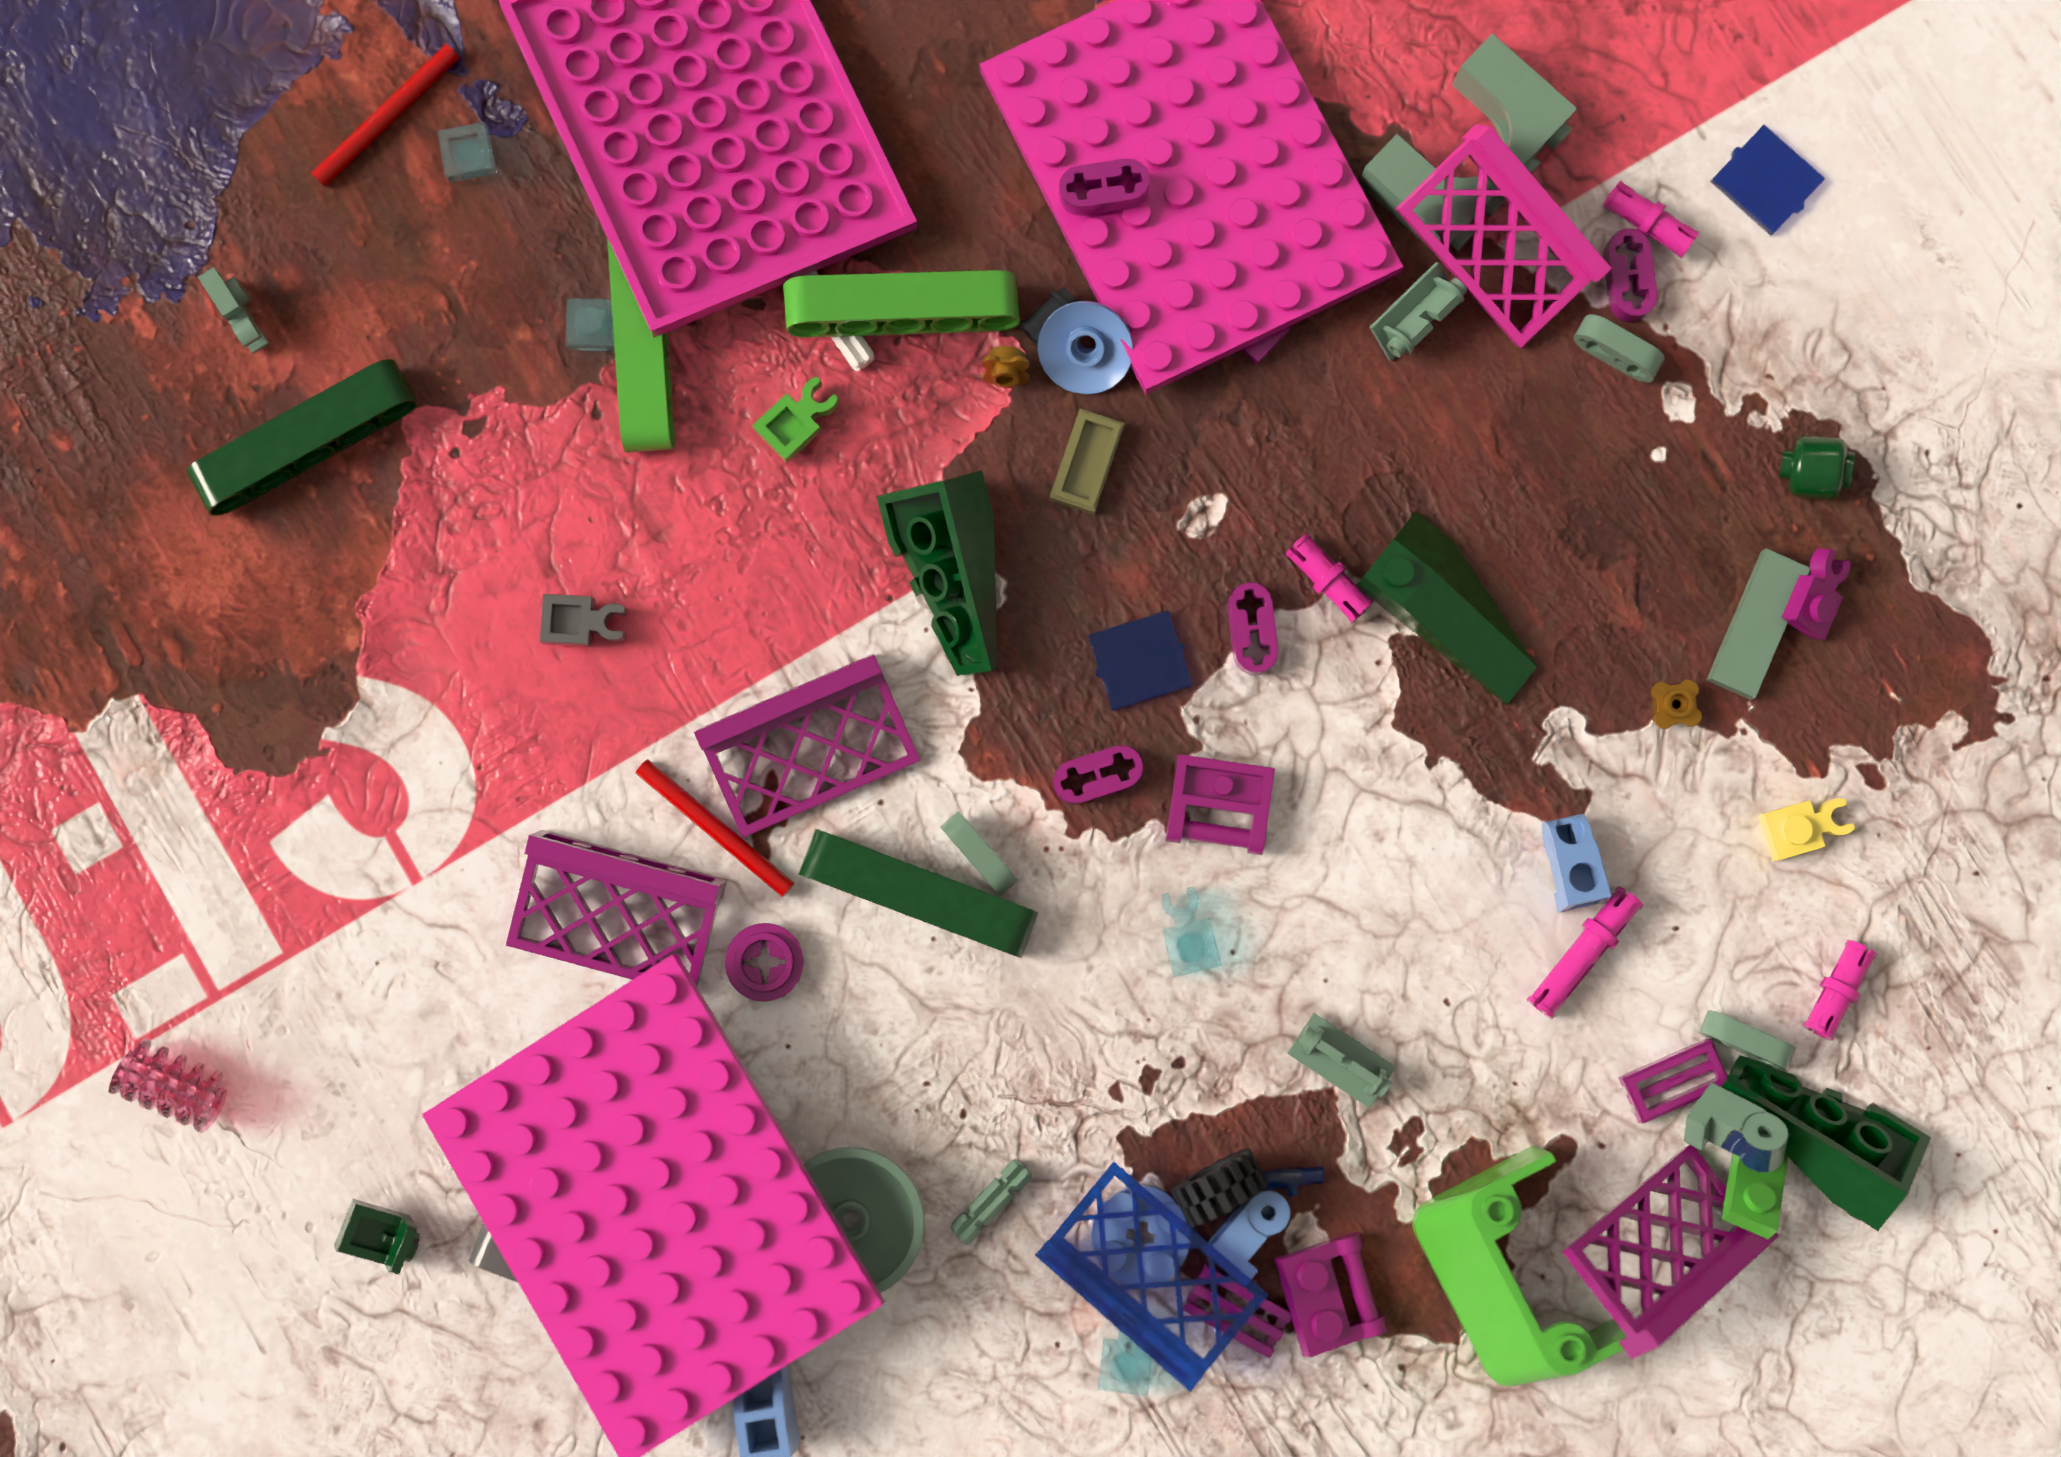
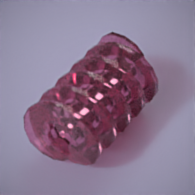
(169, 1086)

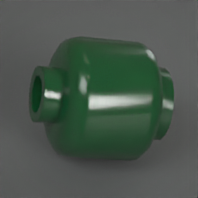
(1818, 467)

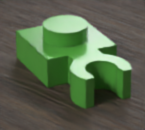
(791, 425)

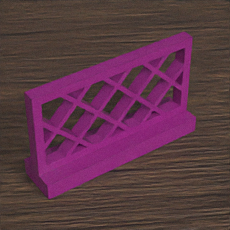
(788, 707)
(618, 869)
(1688, 1289)

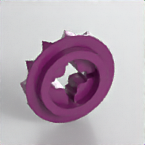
(748, 945)

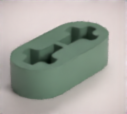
(1619, 348)
(979, 853)
(1747, 1040)

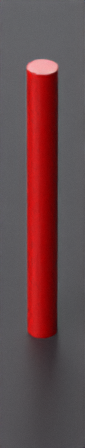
(385, 115)
(715, 828)

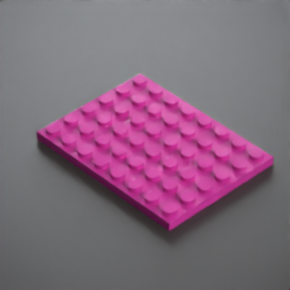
(711, 143)
(1247, 187)
(652, 1209)

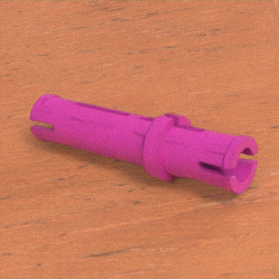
(1584, 953)

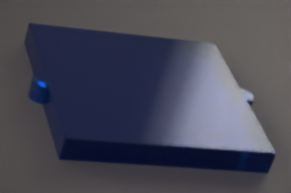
(1767, 180)
(1140, 660)

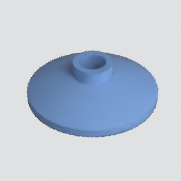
(1078, 367)

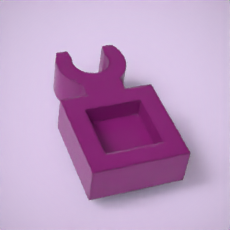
(1814, 597)

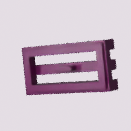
(1637, 1096)
(1274, 1332)

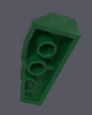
(950, 549)
(1440, 598)
(1850, 1153)

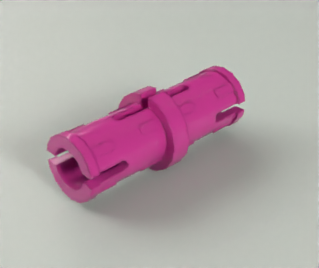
(1650, 219)
(1329, 578)
(1840, 990)

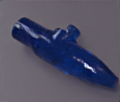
(1294, 1177)

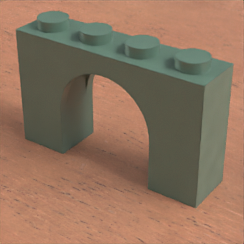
(1518, 103)

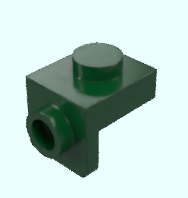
(378, 1235)

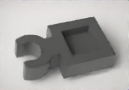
(572, 620)

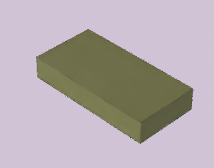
(1086, 461)

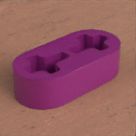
(1098, 179)
(1640, 273)
(1241, 630)
(1101, 786)

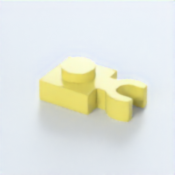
(1799, 829)

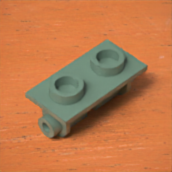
(1411, 315)
(1342, 1060)

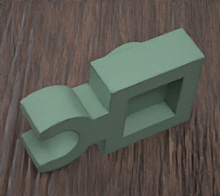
(231, 301)

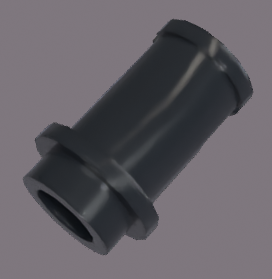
(1034, 323)

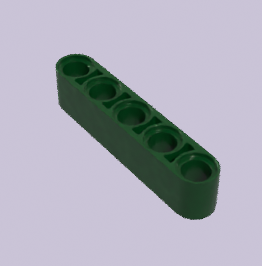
(302, 437)
(918, 893)

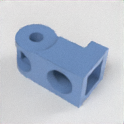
(1575, 863)
(1249, 1228)

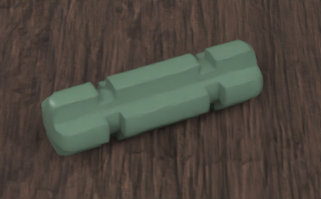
(991, 1201)

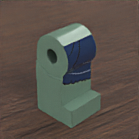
(1738, 1128)

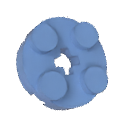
(1157, 1264)

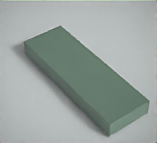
(1756, 625)

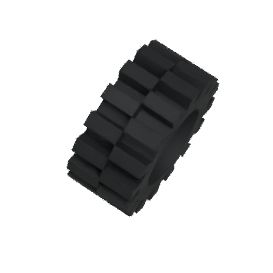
(1219, 1187)

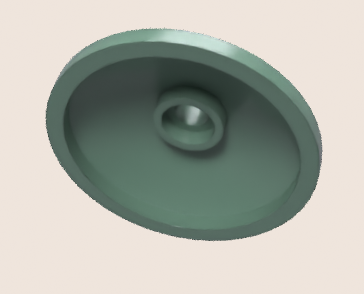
(883, 1198)

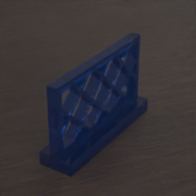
(1121, 1307)

